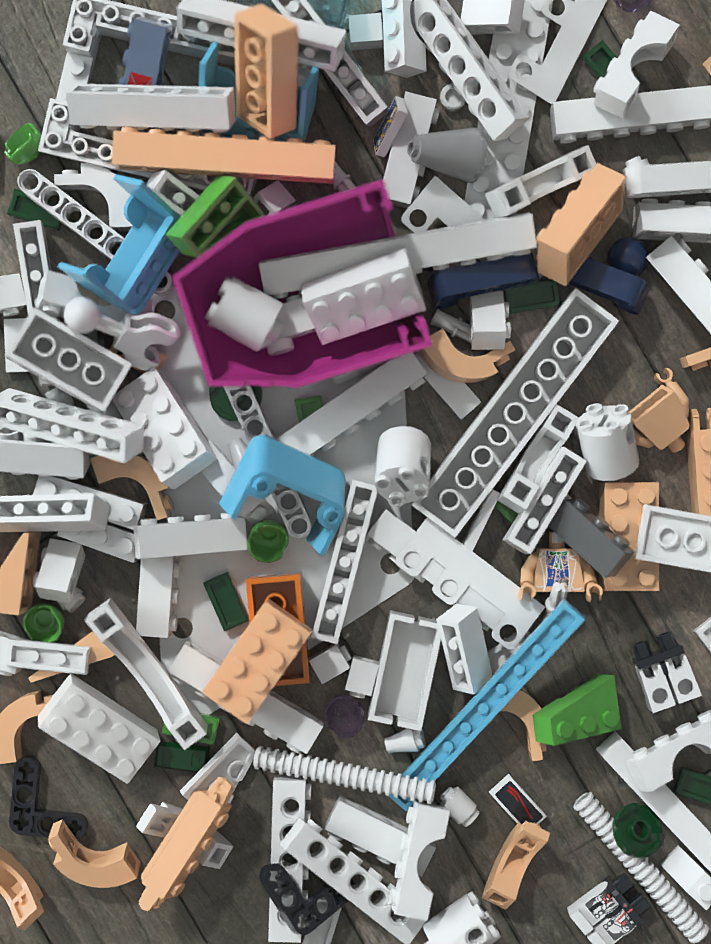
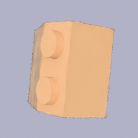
(18, 575)

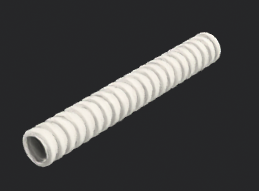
(344, 774)
(643, 871)

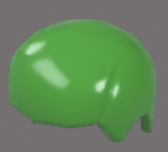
(23, 144)
(267, 541)
(43, 622)

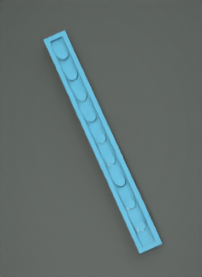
(494, 695)

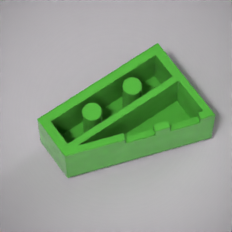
(213, 216)
(581, 713)

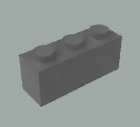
(591, 537)

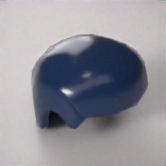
(628, 256)

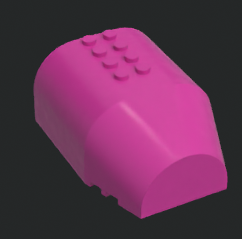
(320, 224)

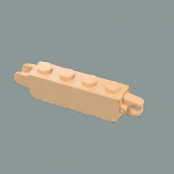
(699, 463)
(185, 843)

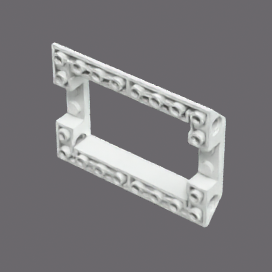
(84, 29)

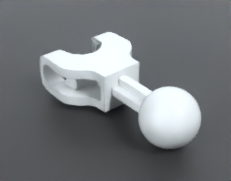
(131, 335)

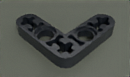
(35, 815)
(299, 906)

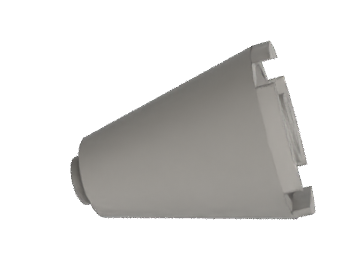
(451, 152)

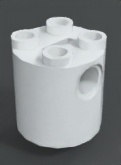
(246, 314)
(608, 442)
(403, 465)
(462, 924)

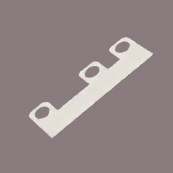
(575, 28)
(442, 202)
(471, 571)

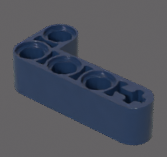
(481, 278)
(612, 284)

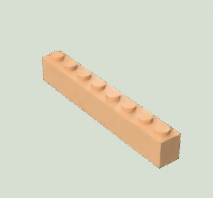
(224, 156)

